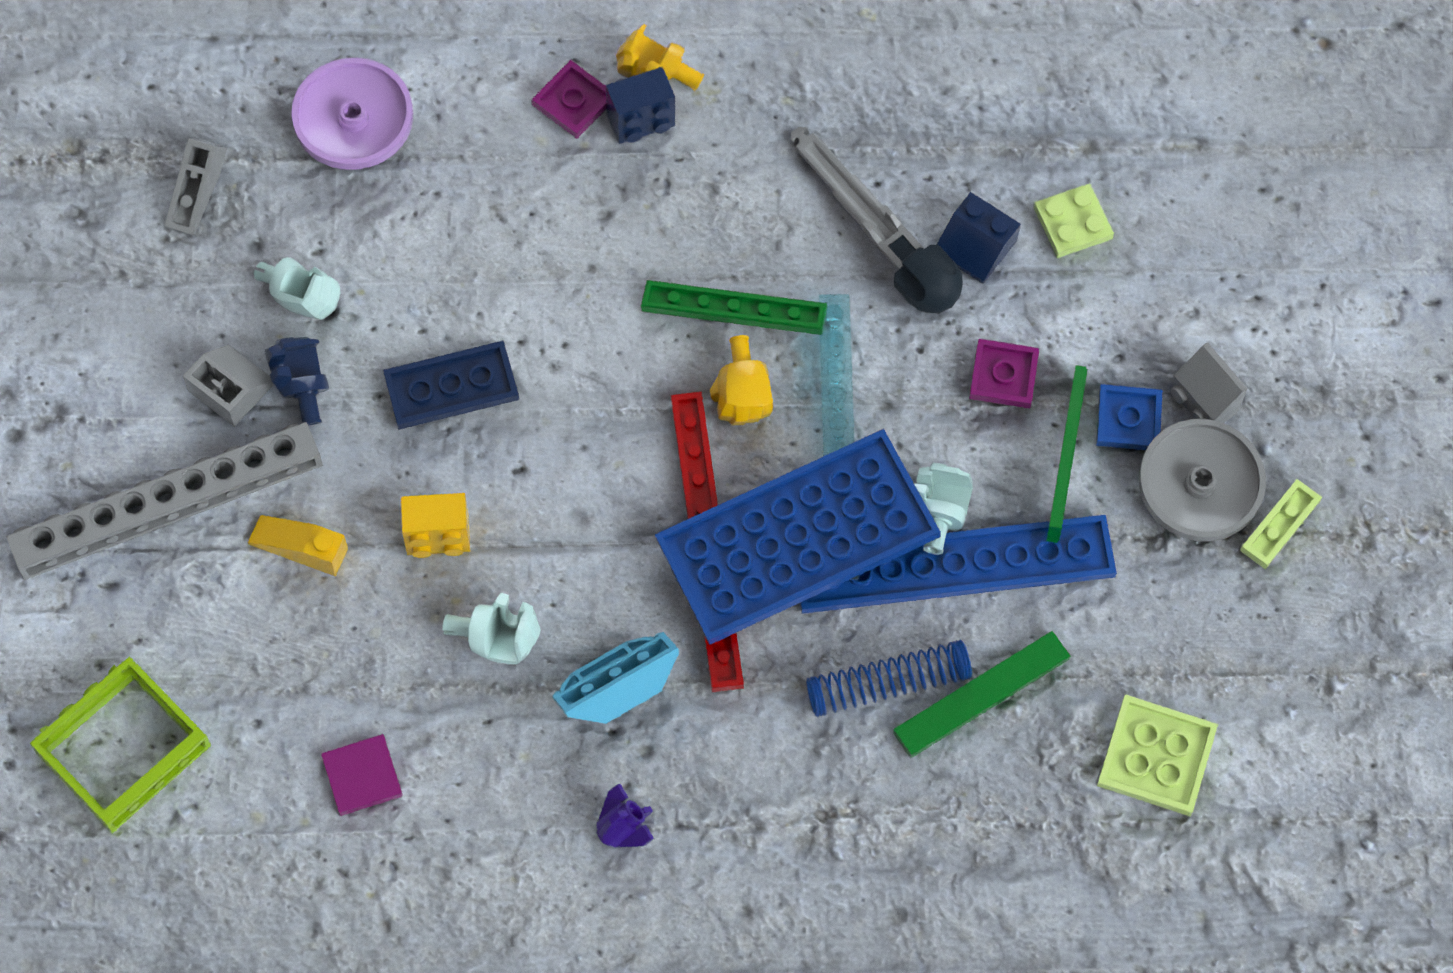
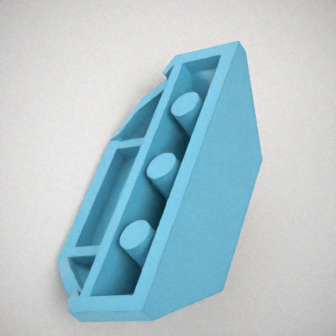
(618, 679)

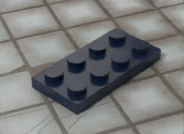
(451, 385)

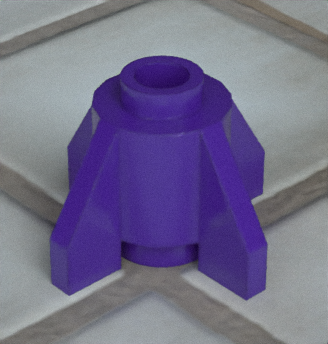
(622, 822)

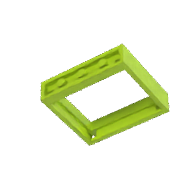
(150, 783)

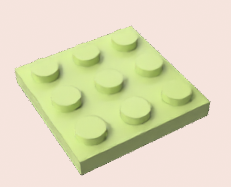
(1157, 755)

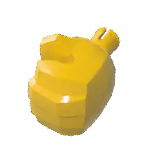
(643, 54)
(742, 387)

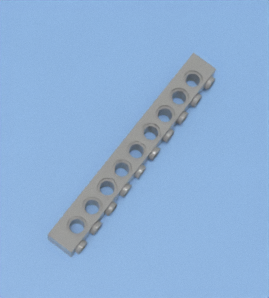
(156, 514)

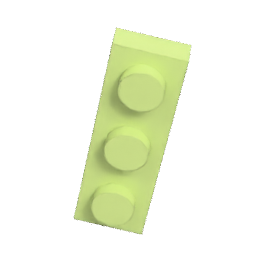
(1281, 524)

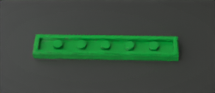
(734, 307)
(1067, 454)
(981, 694)

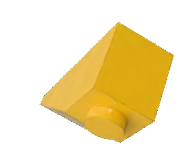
(300, 542)

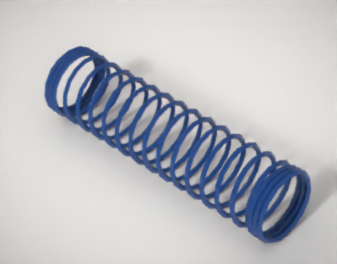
(960, 658)

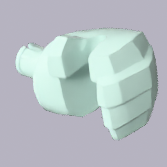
(300, 290)
(947, 497)
(496, 631)

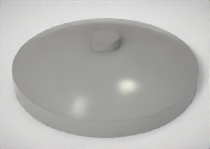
(1202, 480)

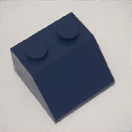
(978, 237)

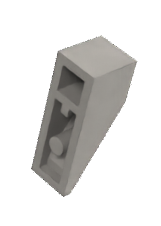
(194, 184)

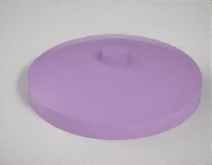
(352, 113)

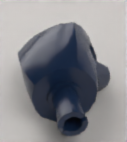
(298, 374)

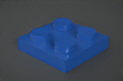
(1128, 416)

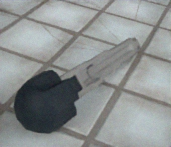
(923, 276)

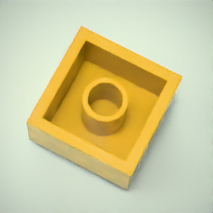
(435, 524)

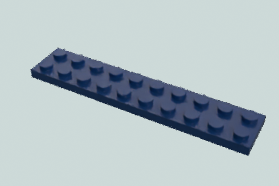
(981, 563)

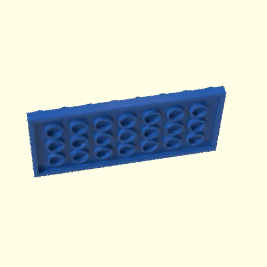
(797, 536)

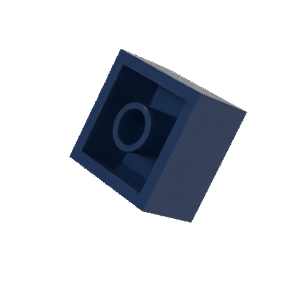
(640, 105)

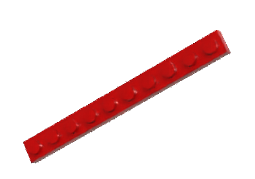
(700, 496)

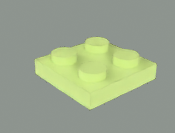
(1073, 220)

